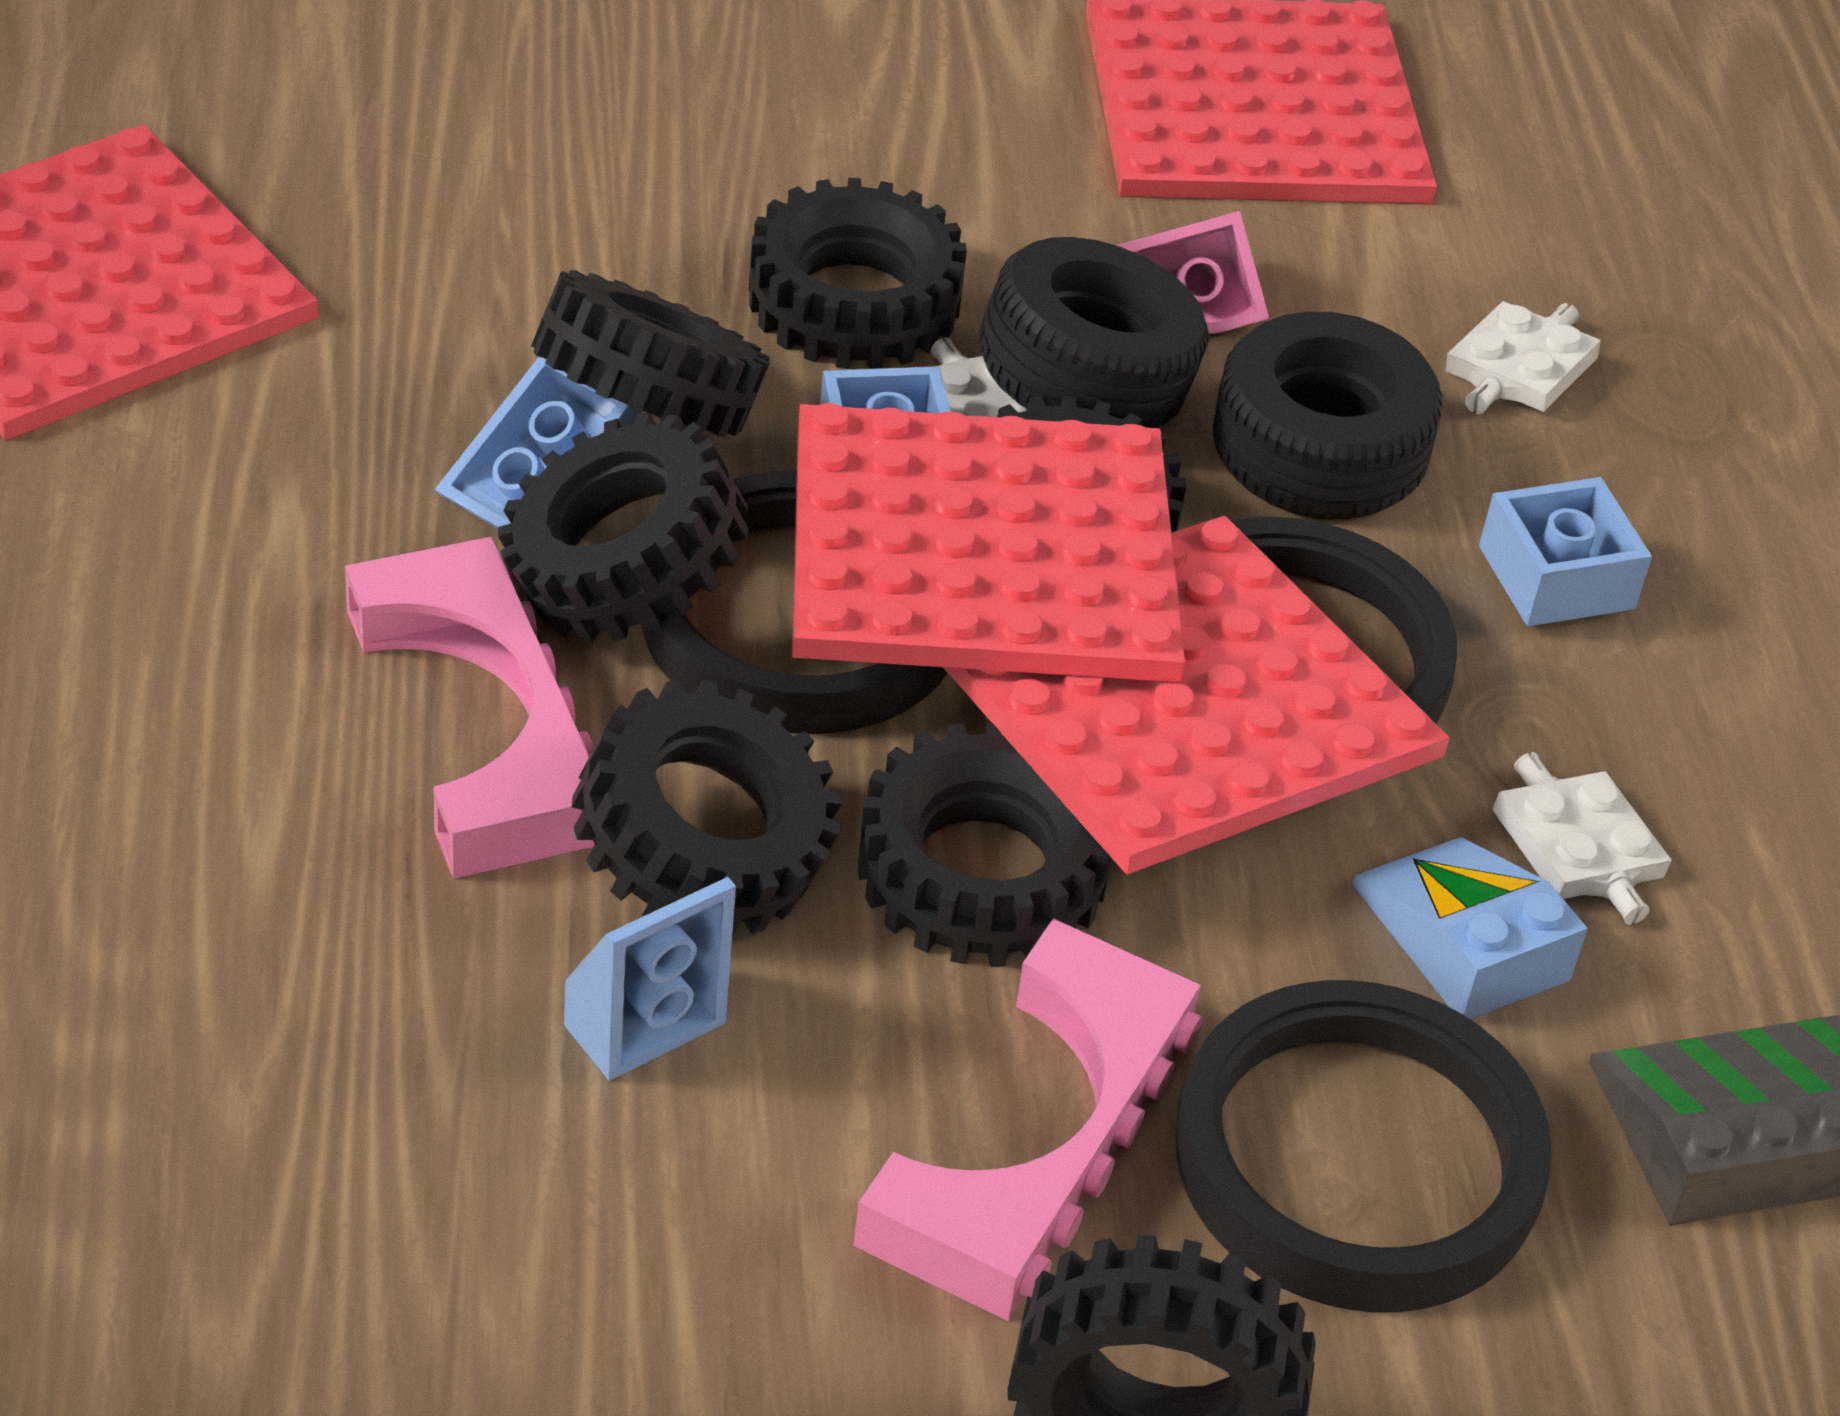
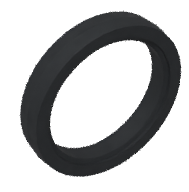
(1379, 578)
(810, 701)
(1336, 1270)

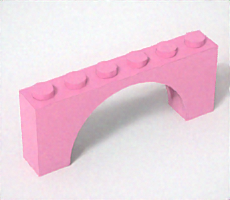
(468, 607)
(995, 1228)

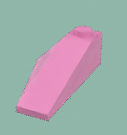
(1215, 267)

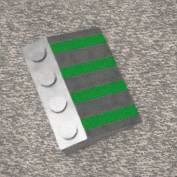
(1732, 1117)

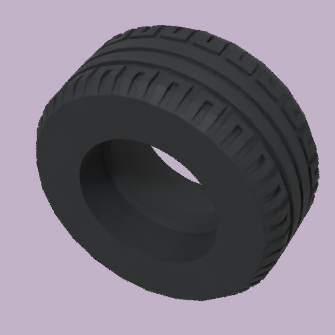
(1093, 328)
(1319, 463)

